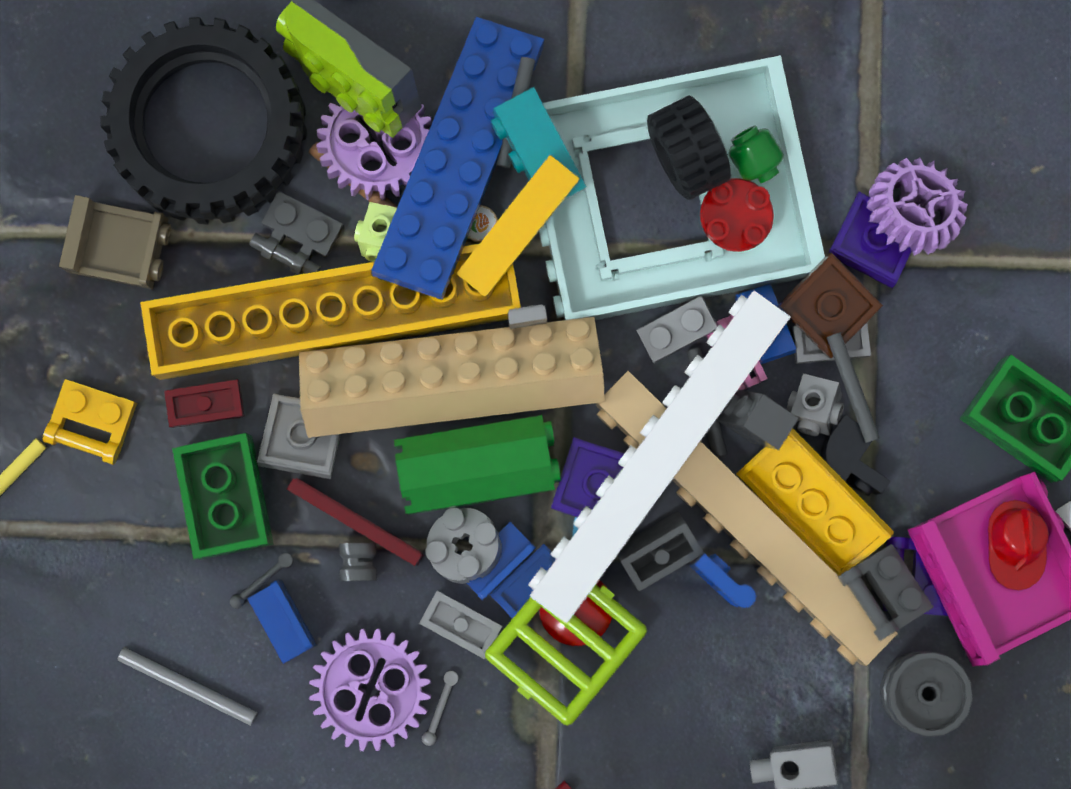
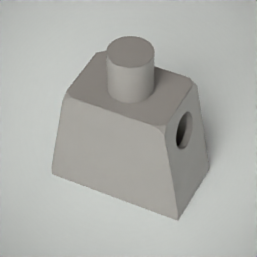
(815, 764)

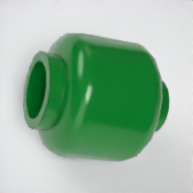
(756, 154)

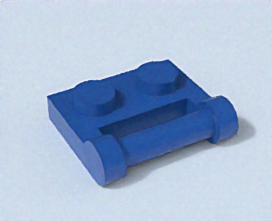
(715, 572)

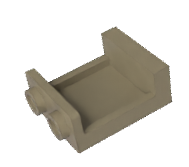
(115, 243)

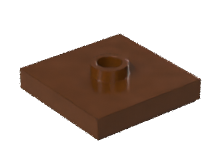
(829, 303)

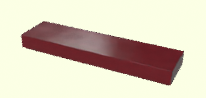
(355, 521)

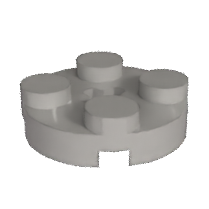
(471, 564)

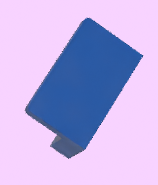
(514, 551)
(282, 621)

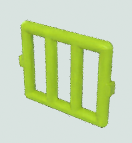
(589, 686)

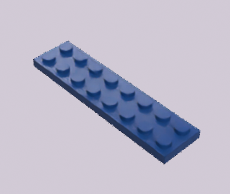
(454, 162)

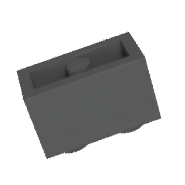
(757, 419)
(659, 551)

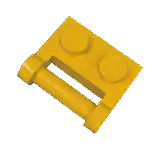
(92, 409)

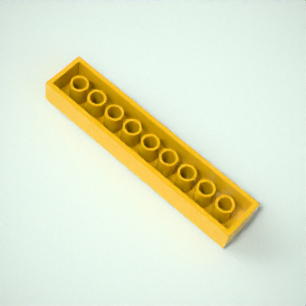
(307, 314)

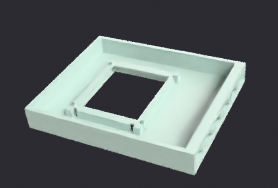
(734, 100)

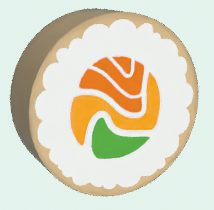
(482, 224)

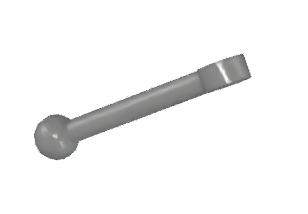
(450, 679)

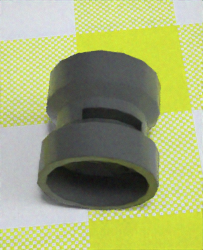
(357, 562)

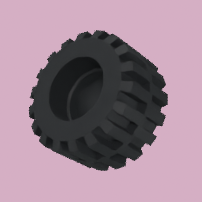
(689, 147)

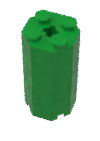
(476, 464)

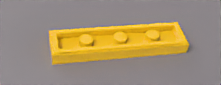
(518, 226)

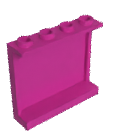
(982, 611)

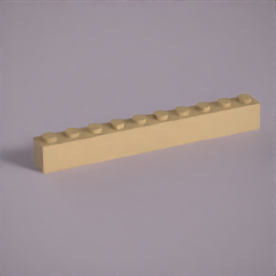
(753, 528)

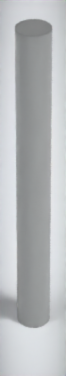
(187, 686)

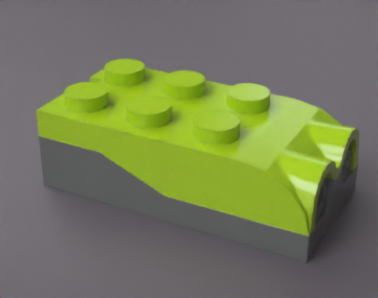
(349, 66)

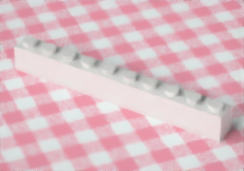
(659, 456)

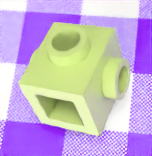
(373, 229)

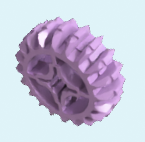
(912, 217)

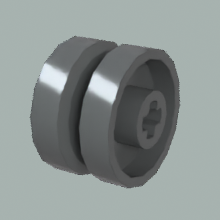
(903, 688)

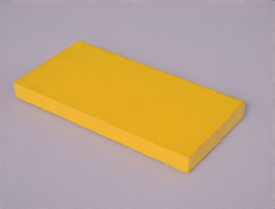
(815, 503)

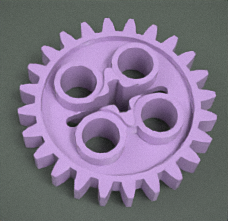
(348, 158)
(401, 702)

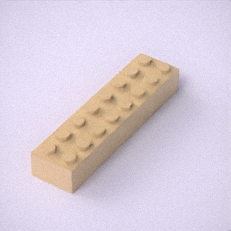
(450, 377)

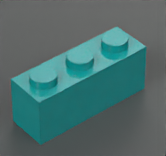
(532, 136)

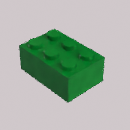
(1024, 418)
(222, 496)

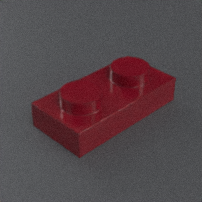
(204, 403)

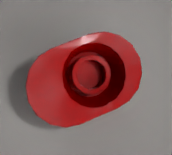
(1017, 544)

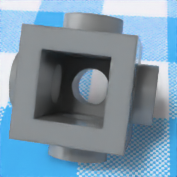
(816, 405)

